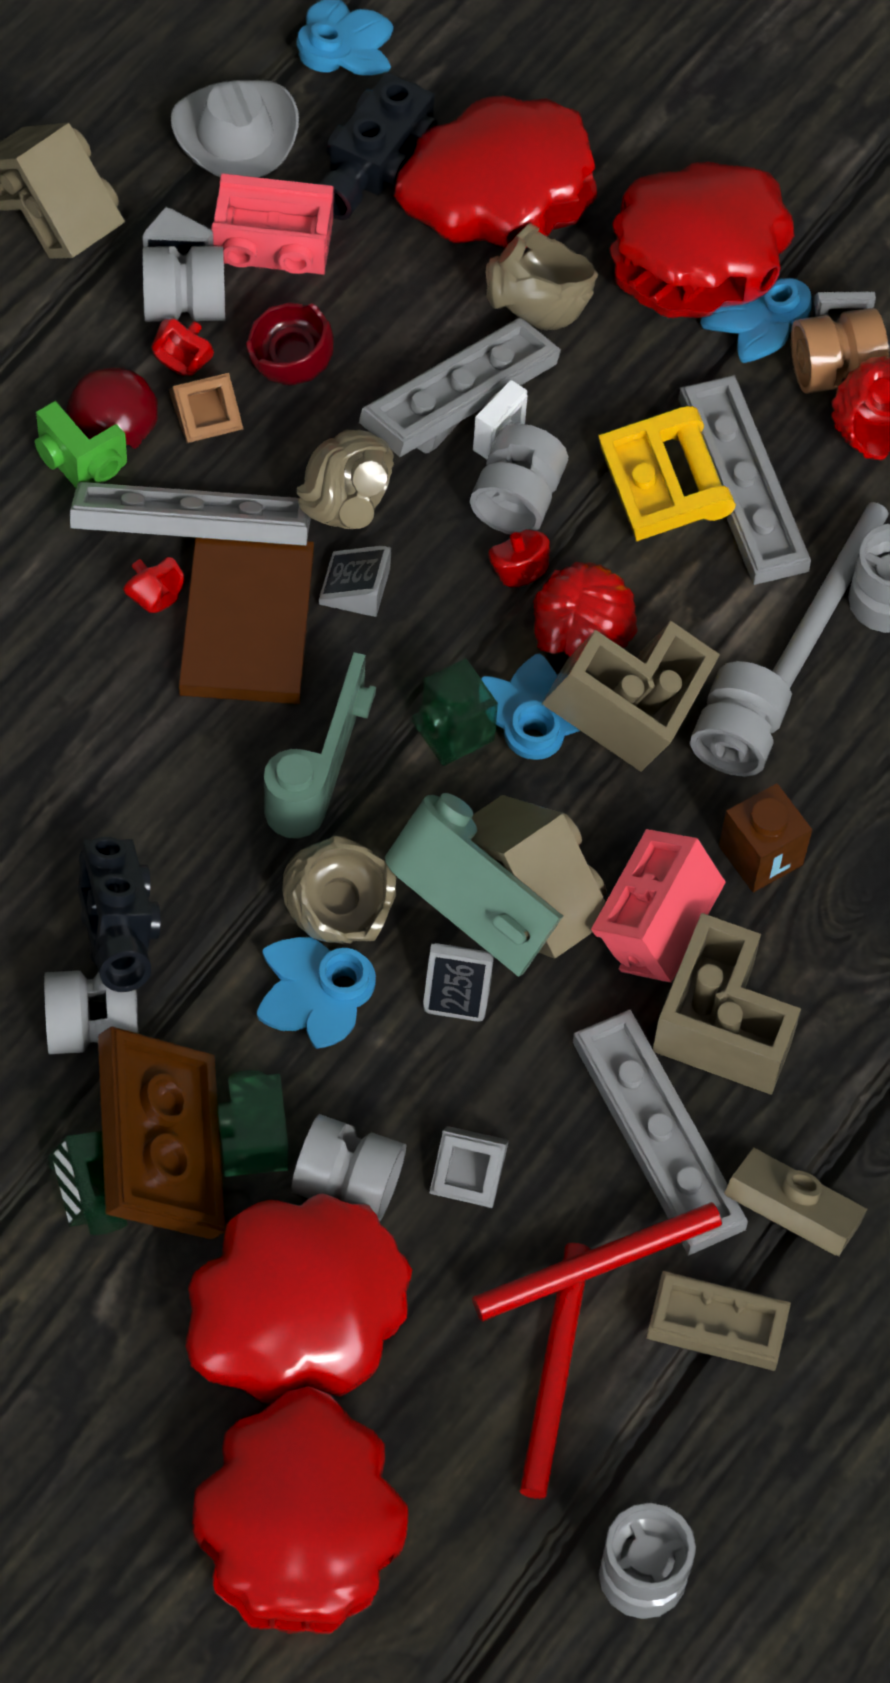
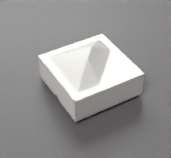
(502, 409)

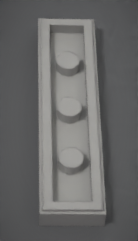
(458, 386)
(189, 513)
(761, 514)
(656, 1125)

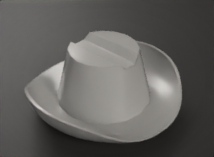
(237, 127)

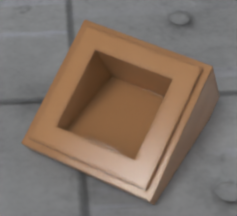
(206, 408)

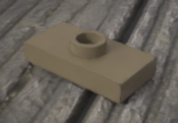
(795, 1201)
(718, 1320)

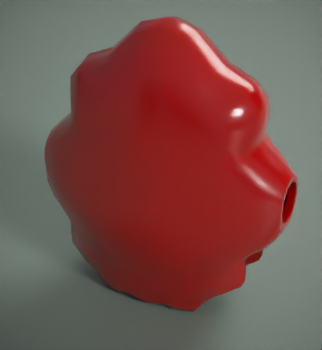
(500, 171)
(700, 238)
(298, 1299)
(299, 1515)

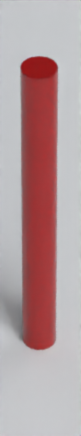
(596, 1261)
(552, 1385)

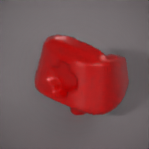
(181, 347)
(521, 558)
(155, 586)

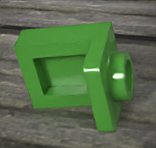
(78, 458)

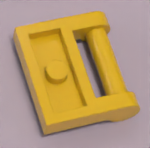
(648, 480)

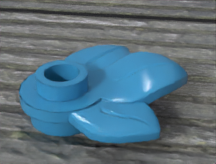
(344, 39)
(766, 322)
(522, 710)
(307, 989)

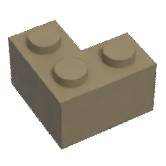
(57, 188)
(632, 701)
(546, 856)
(717, 1021)

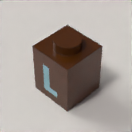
(765, 837)

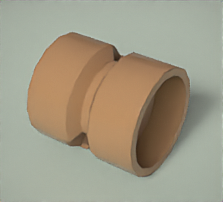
(829, 349)

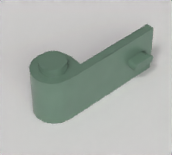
(302, 781)
(468, 885)

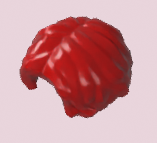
(864, 408)
(578, 603)

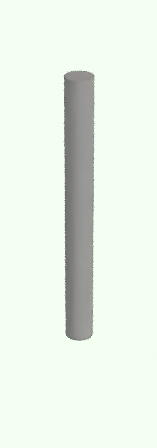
(827, 596)

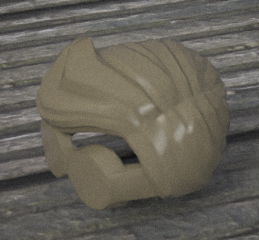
(544, 284)
(346, 479)
(339, 891)

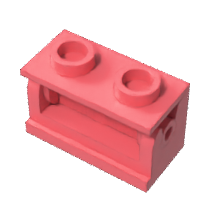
(273, 223)
(658, 904)

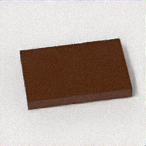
(247, 621)
(160, 1134)

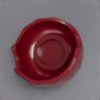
(291, 343)
(114, 398)

